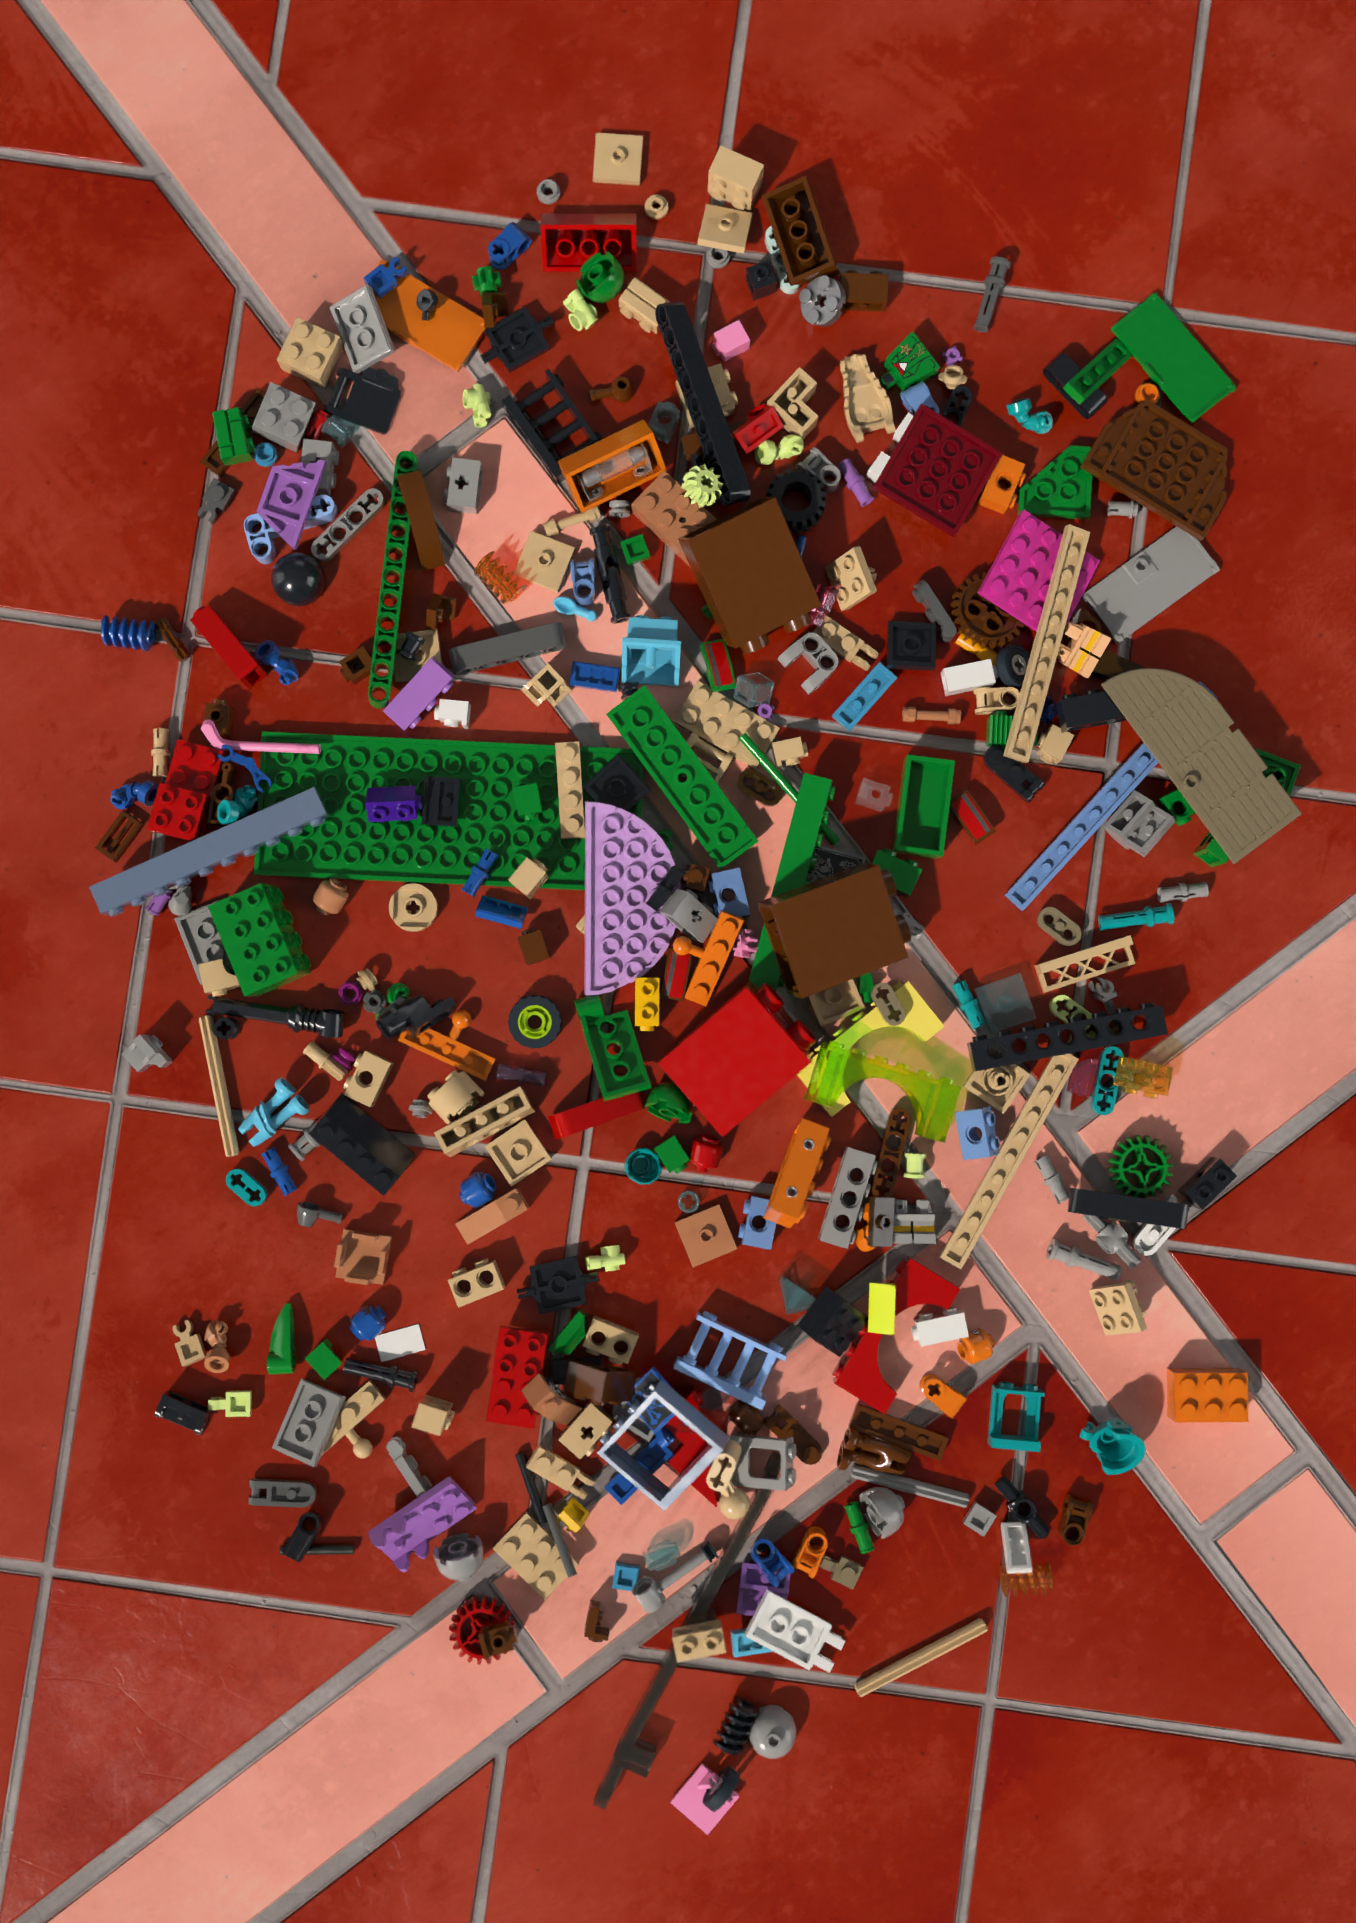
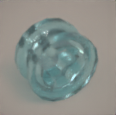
(682, 1205)

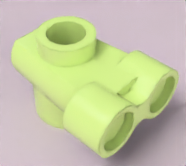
(582, 314)
(479, 401)
(609, 1258)

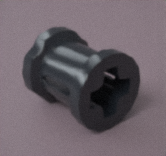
(410, 646)
(231, 1034)

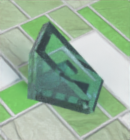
(794, 1297)

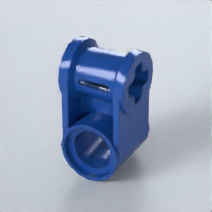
(508, 246)
(772, 1562)

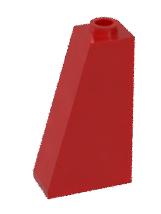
(228, 646)

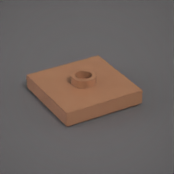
(705, 1235)

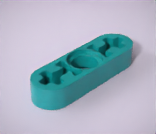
(1103, 1061)

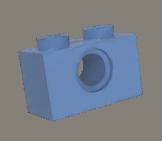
(731, 880)
(971, 1144)
(753, 1236)

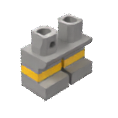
(913, 1226)

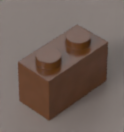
(865, 291)

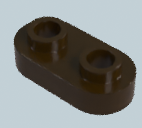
(760, 787)

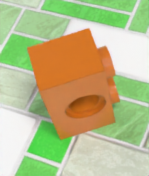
(993, 495)

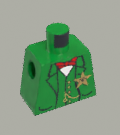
(908, 364)

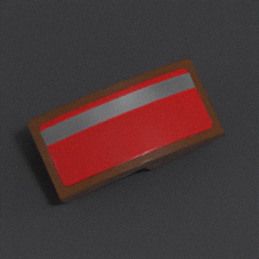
(971, 817)
(675, 975)

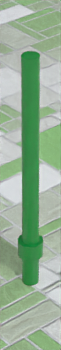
(782, 781)

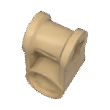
(994, 699)

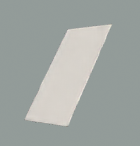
(400, 1343)

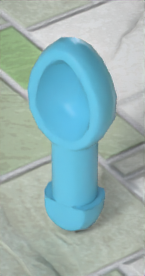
(568, 607)

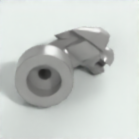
(181, 900)

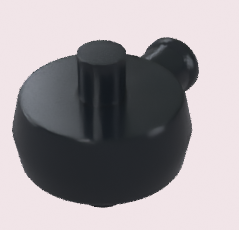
(427, 302)

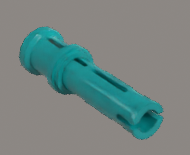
(1147, 916)

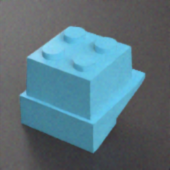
(651, 652)

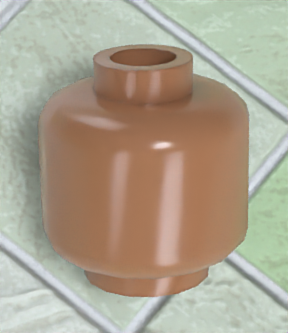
(330, 896)

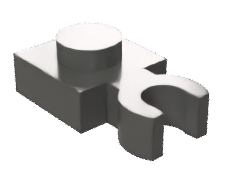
(218, 498)

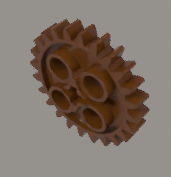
(976, 625)

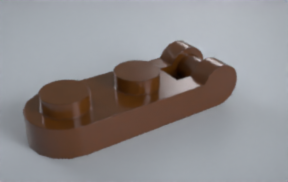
(807, 1446)

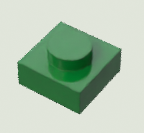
(635, 550)

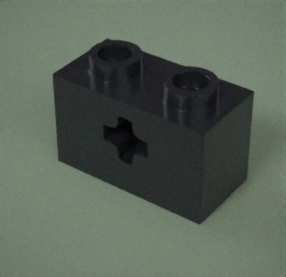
(1207, 1183)

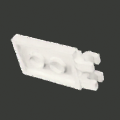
(792, 1632)

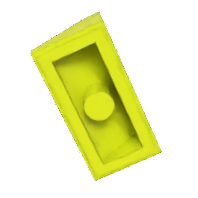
(881, 1308)

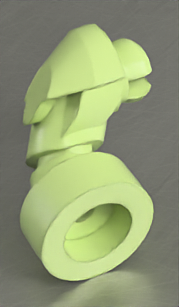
(788, 447)

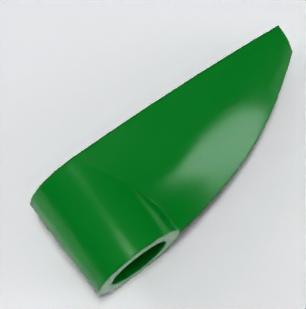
(282, 1349)

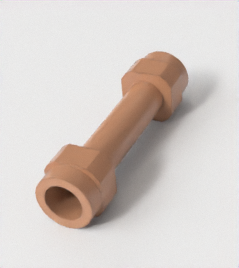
(910, 714)

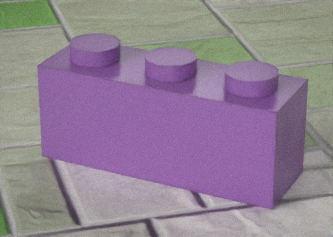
(419, 694)

